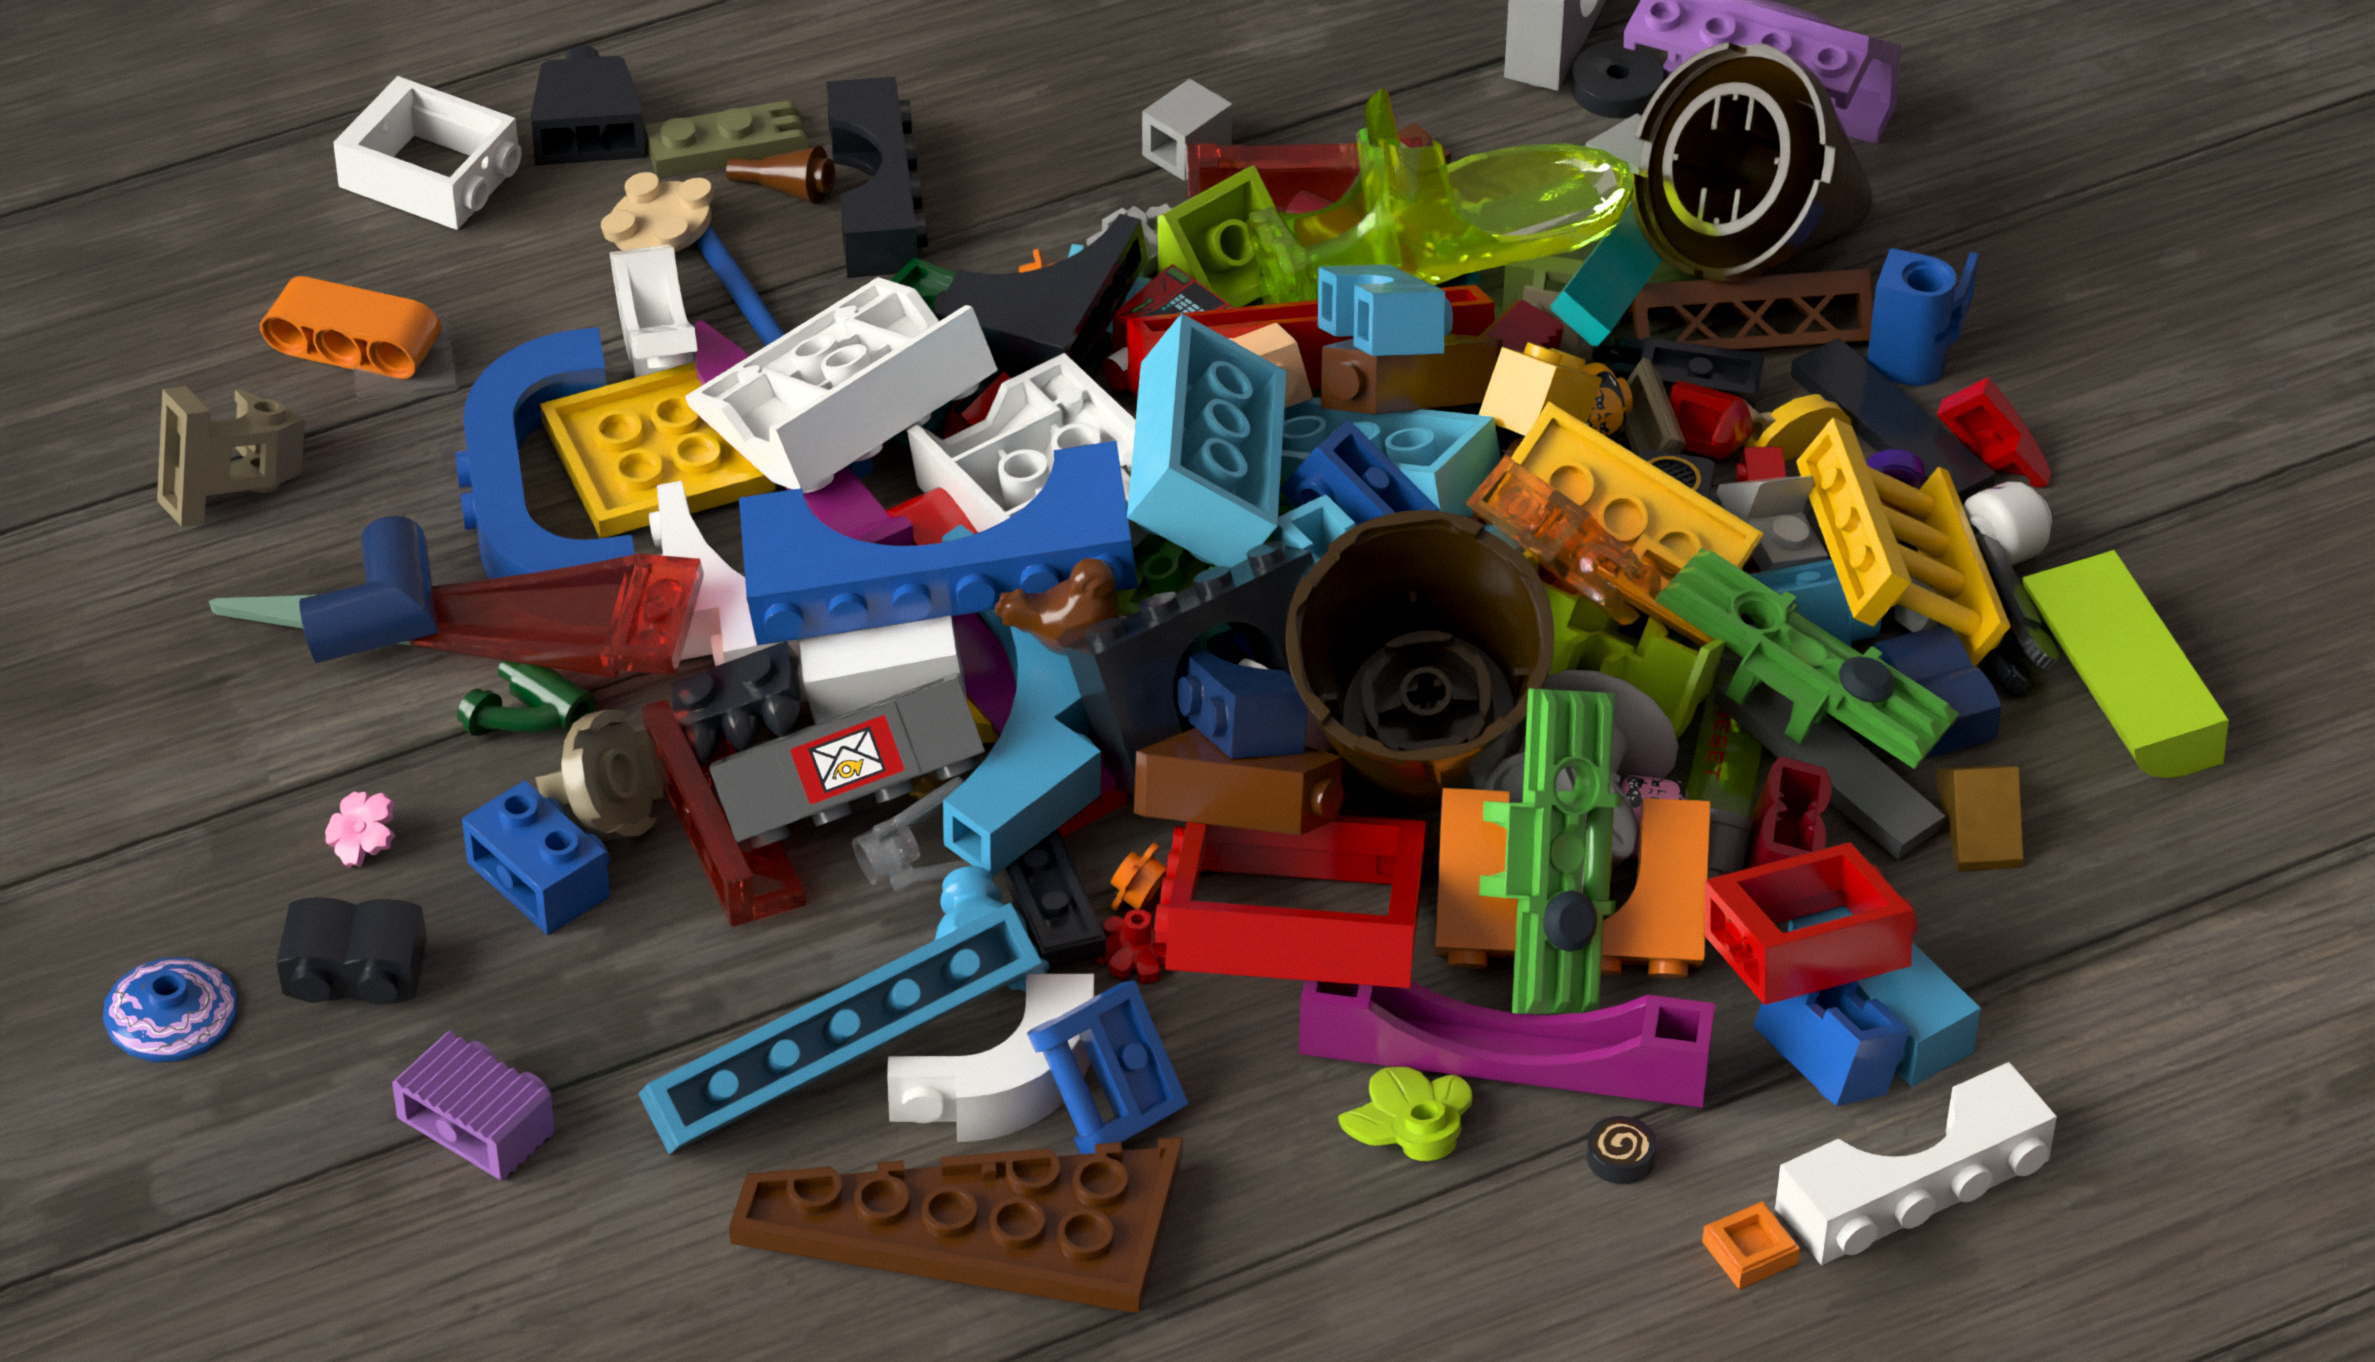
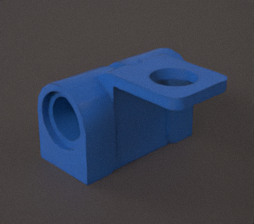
(1918, 315)

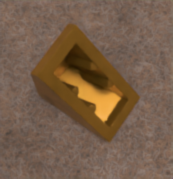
(1982, 815)

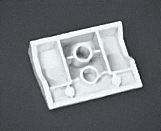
(844, 383)
(1010, 454)

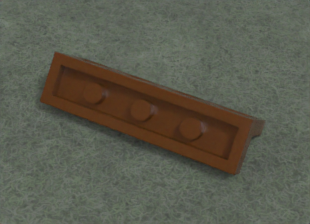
(1759, 292)

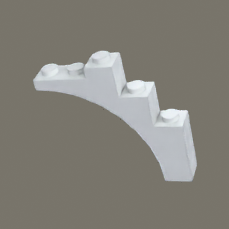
(833, 669)

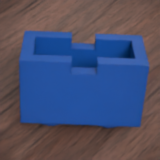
(1837, 1041)

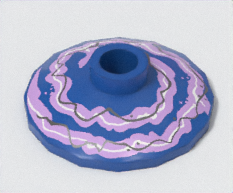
(170, 1009)

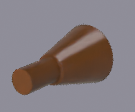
(799, 173)

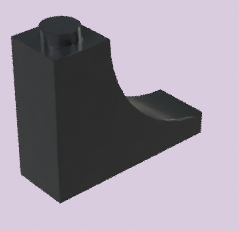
(1055, 307)

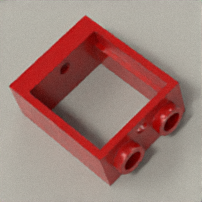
(1782, 966)

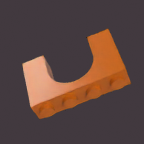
(1655, 927)

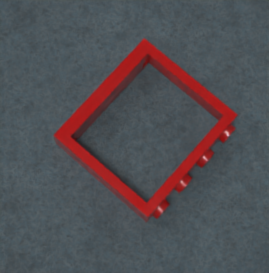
(1291, 940)

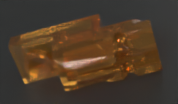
(1562, 538)

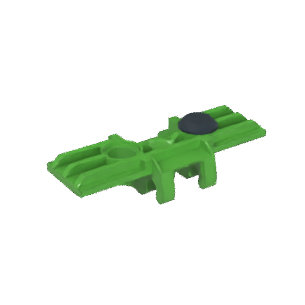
(1805, 661)
(1545, 852)

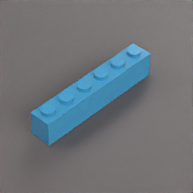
(839, 1028)

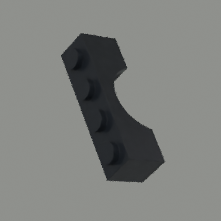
(878, 217)

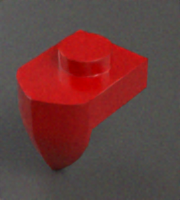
(1711, 420)

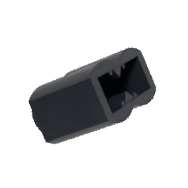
(352, 950)

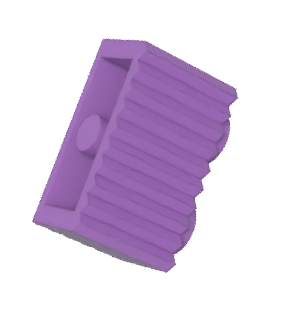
(475, 1105)

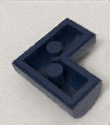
(386, 609)

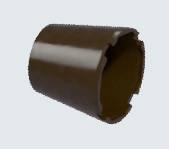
(1413, 616)

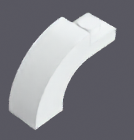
(652, 309)

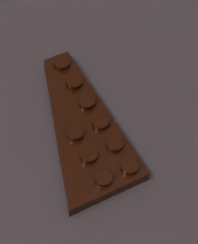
(989, 1220)

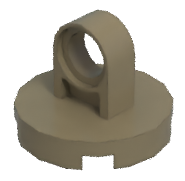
(607, 776)

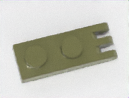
(713, 138)

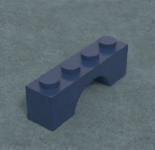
(1236, 705)

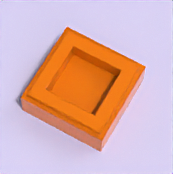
(1750, 1245)

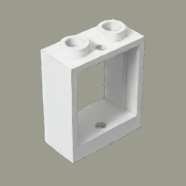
(410, 109)

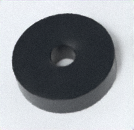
(1615, 79)

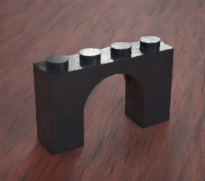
(1131, 663)

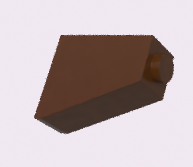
(1408, 382)
(1199, 783)

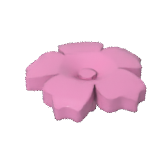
(360, 827)

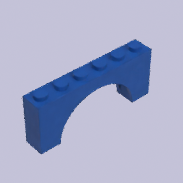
(822, 583)

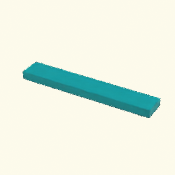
(1607, 281)

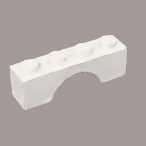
(1849, 1198)

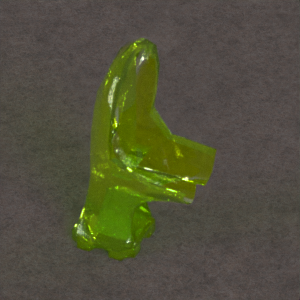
(1441, 216)

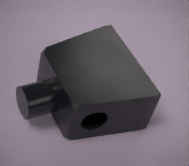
(586, 110)

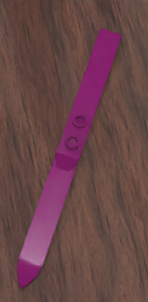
(854, 512)

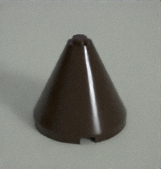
(1744, 164)

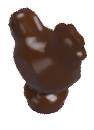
(1066, 609)

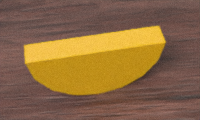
(1798, 425)

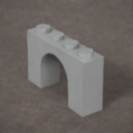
(1546, 38)

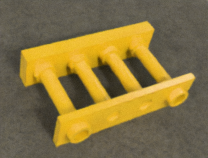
(1877, 568)

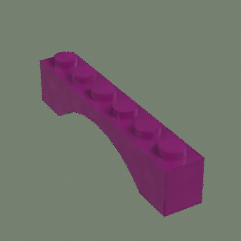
(1631, 1050)

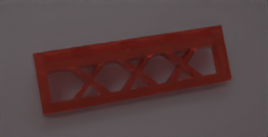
(709, 831)

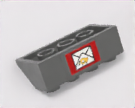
(846, 759)

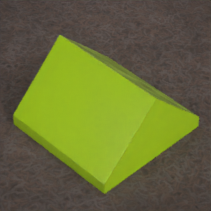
(1211, 237)

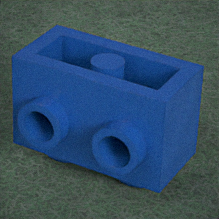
(1354, 478)
(537, 856)

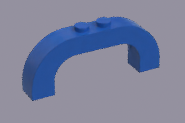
(497, 421)

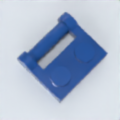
(1125, 1059)

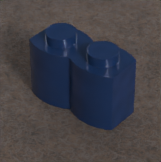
(1942, 666)

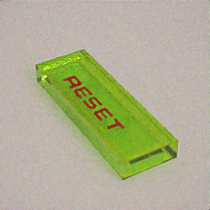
(1724, 760)

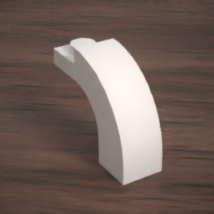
(994, 1089)

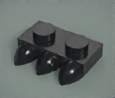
(736, 698)

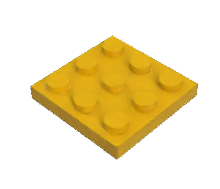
(641, 436)

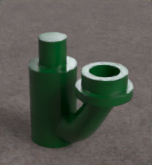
(550, 695)

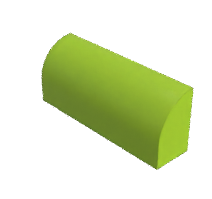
(2131, 665)

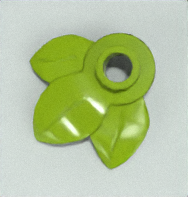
(1411, 1112)

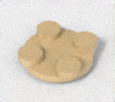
(659, 213)

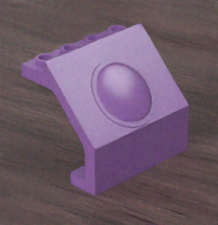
(1853, 67)

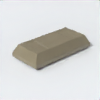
(1652, 418)

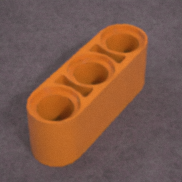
(350, 327)

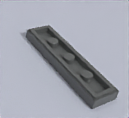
(1859, 780)

